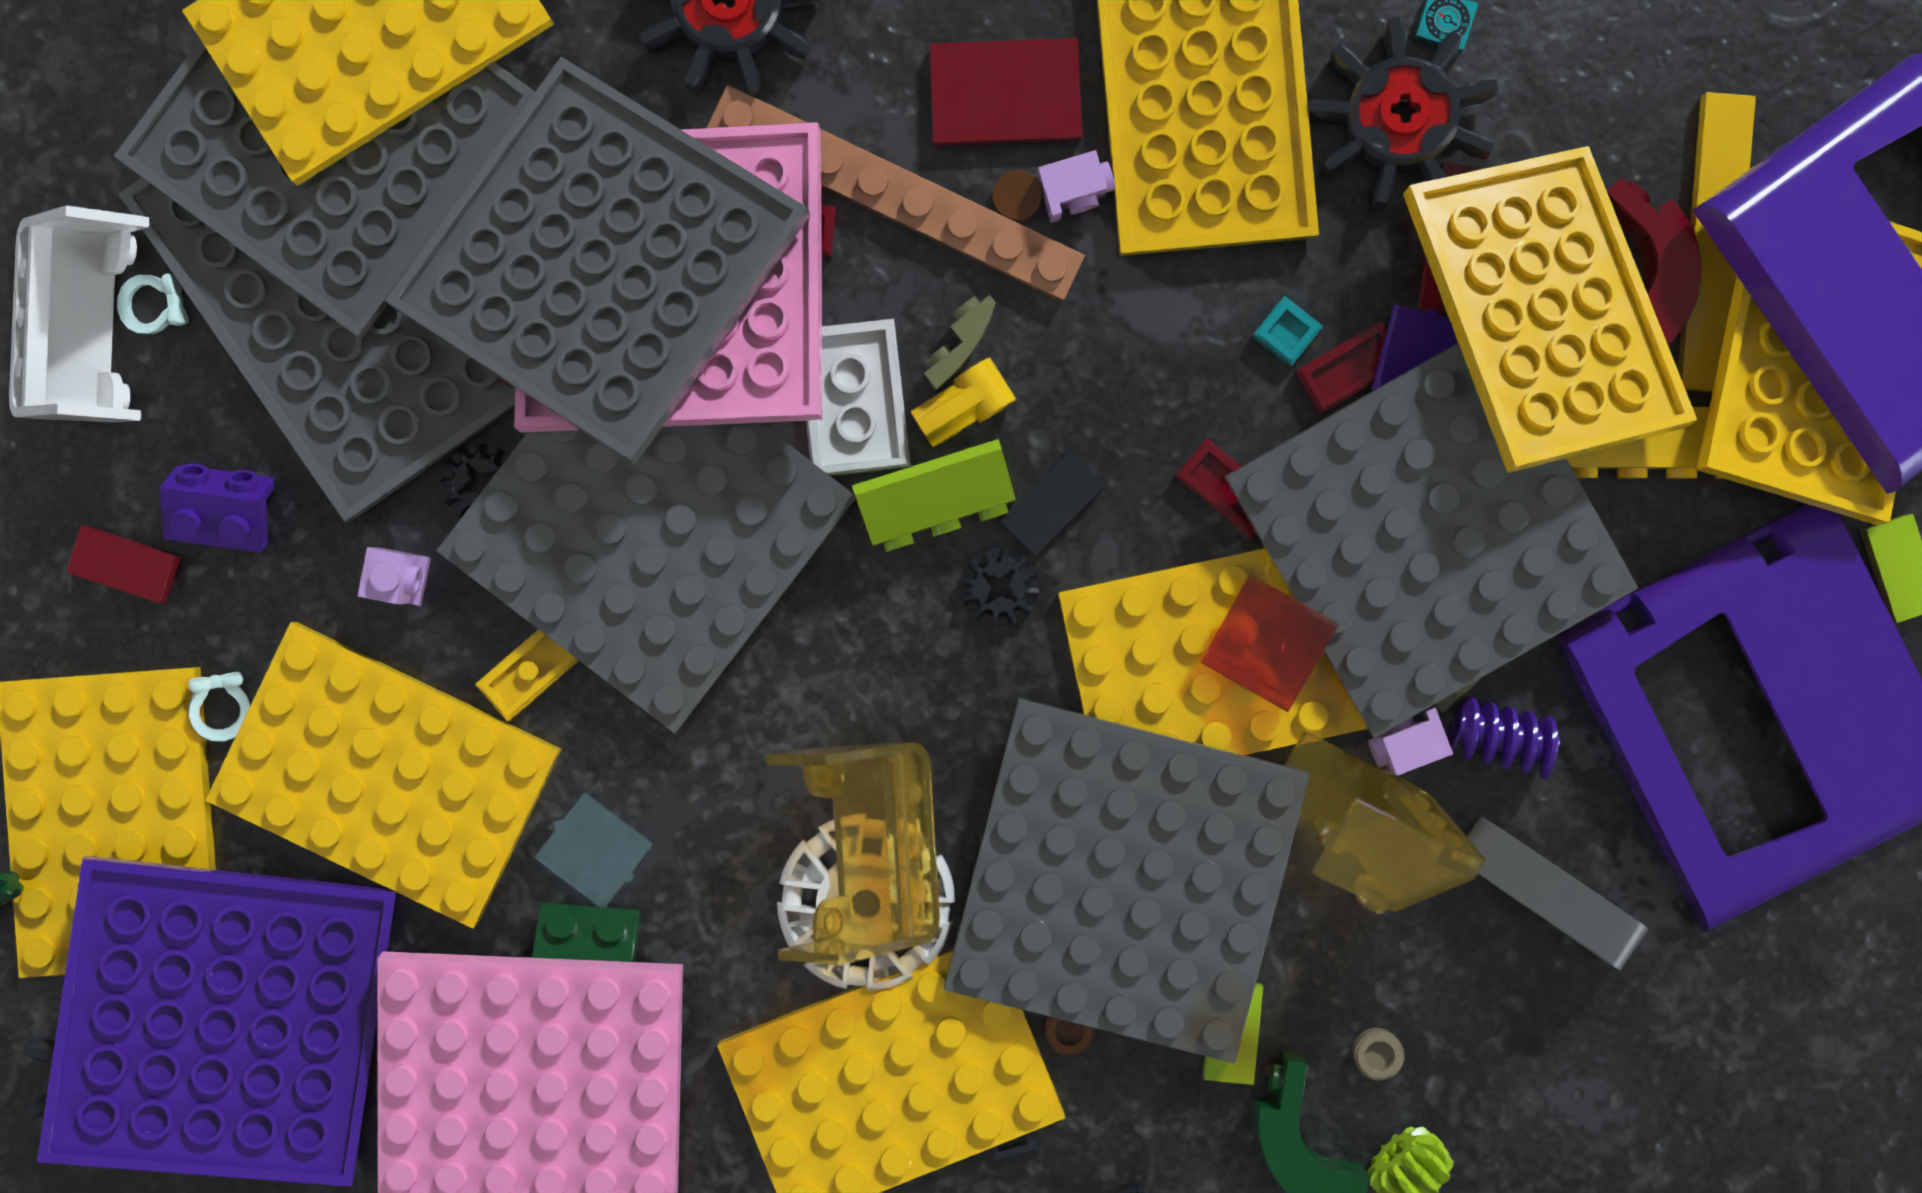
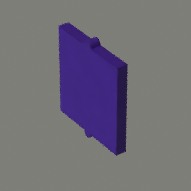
(1411, 340)

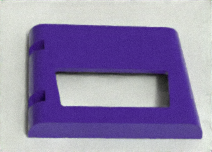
(1837, 270)
(1828, 673)

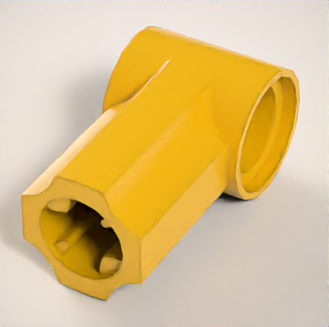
(971, 398)

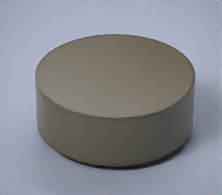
(1377, 1054)

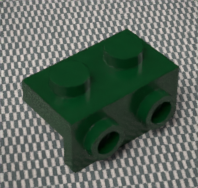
(586, 933)

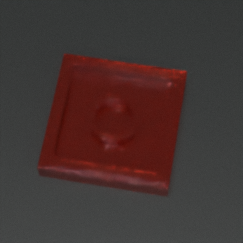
(1269, 643)

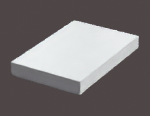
(860, 401)

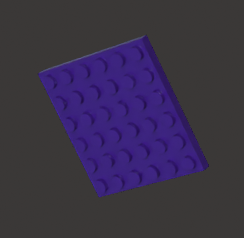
(215, 1023)

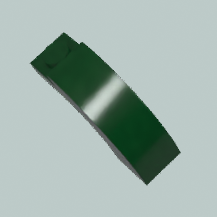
(1281, 1144)

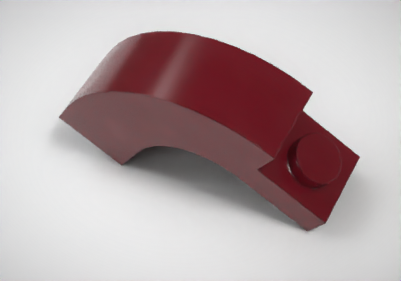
(1667, 253)

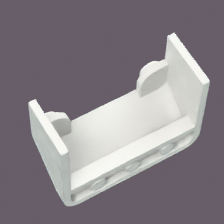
(66, 315)

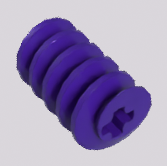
(1505, 734)

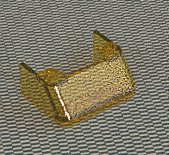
(1379, 830)
(881, 850)

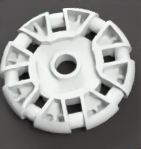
(807, 871)

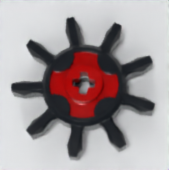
(726, 35)
(1426, 96)

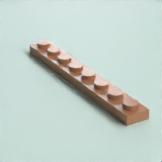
(921, 204)

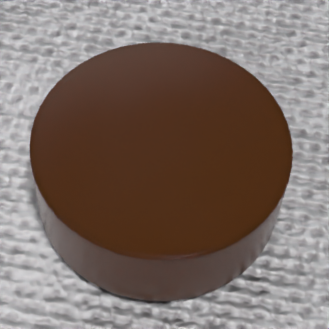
(1017, 195)
(1067, 1036)

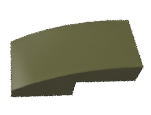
(969, 329)

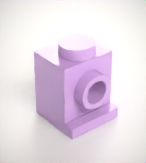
(1074, 184)
(393, 576)
(1411, 743)

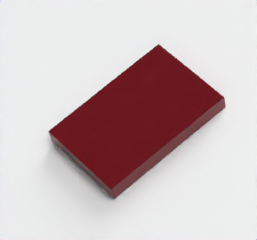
(1005, 92)

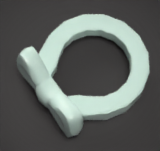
(173, 314)
(201, 687)

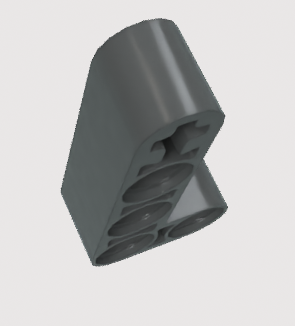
(1556, 895)

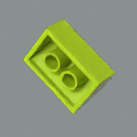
(935, 495)

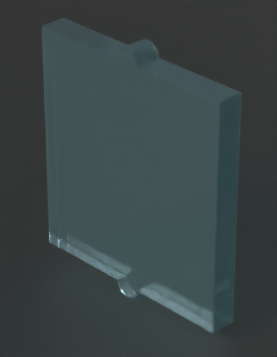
(593, 850)

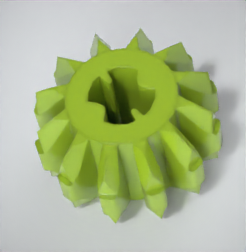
(1411, 1163)

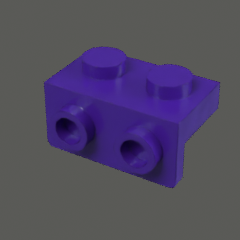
(216, 507)

